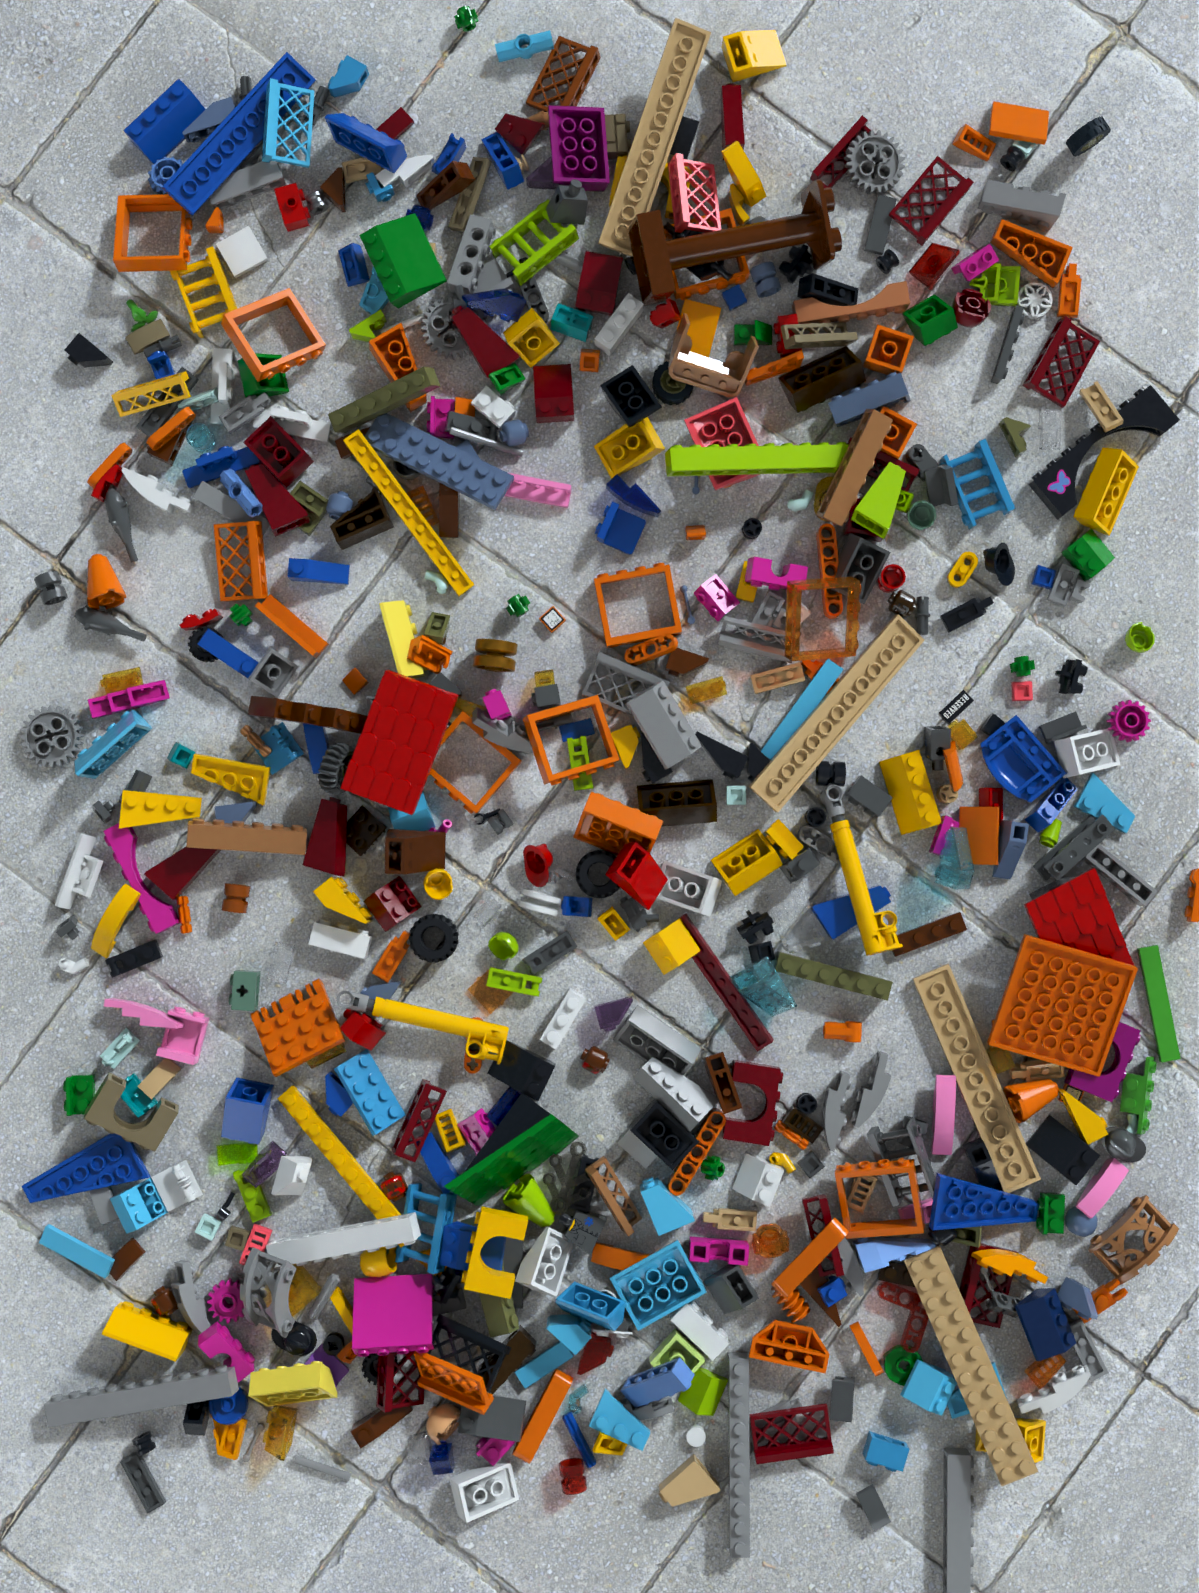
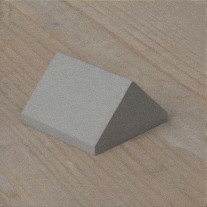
(273, 672)

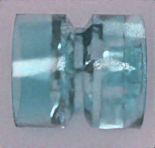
(200, 438)

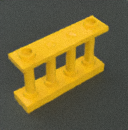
(217, 277)

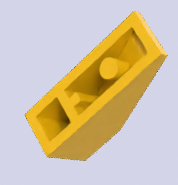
(743, 174)
(1087, 1123)

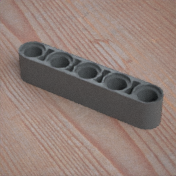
(512, 1259)

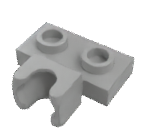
(1067, 586)
(770, 612)

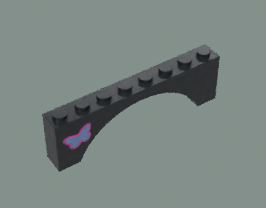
(1057, 484)

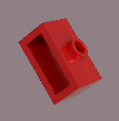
(291, 206)

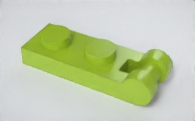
(578, 759)
(513, 981)
(253, 1198)

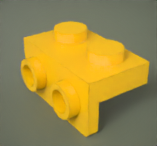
(784, 839)

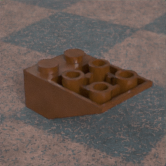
(414, 851)

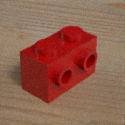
(784, 320)

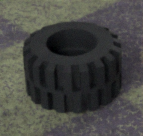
(582, 878)
(419, 946)

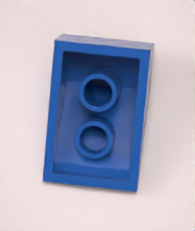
(457, 1244)

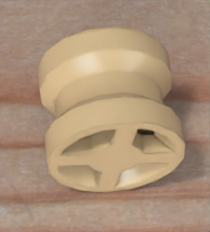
(950, 795)

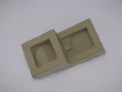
(147, 336)

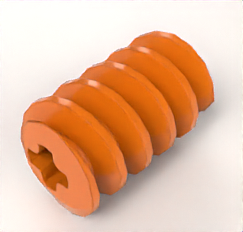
(794, 1303)

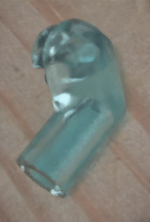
(575, 1398)

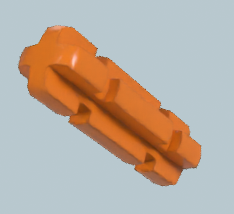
(184, 914)
(791, 1135)

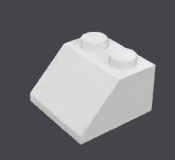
(758, 1179)

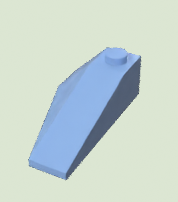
(876, 1252)

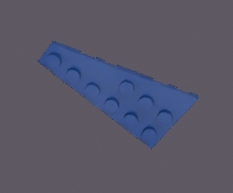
(97, 1166)
(973, 1205)

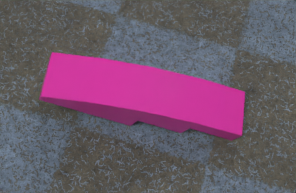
(128, 699)

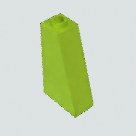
(879, 503)

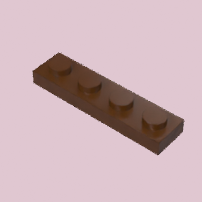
(930, 933)

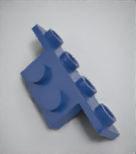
(210, 465)

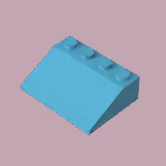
(111, 745)
(658, 1285)

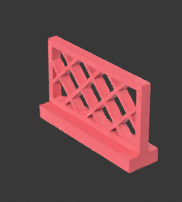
(681, 193)

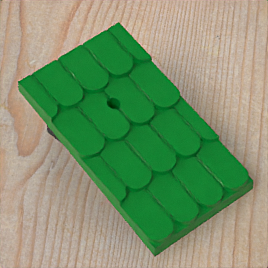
(516, 1146)

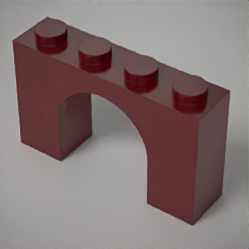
(759, 1129)

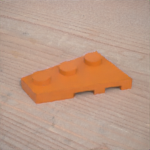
(775, 368)

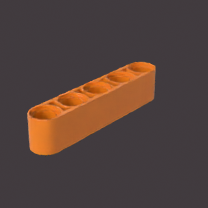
(832, 561)
(695, 1161)
(810, 1257)
(542, 1416)

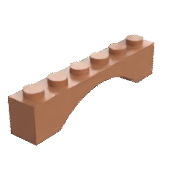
(891, 299)

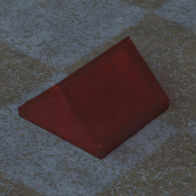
(933, 264)

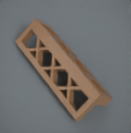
(617, 1211)

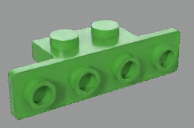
(1136, 1094)

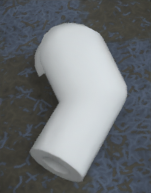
(72, 967)

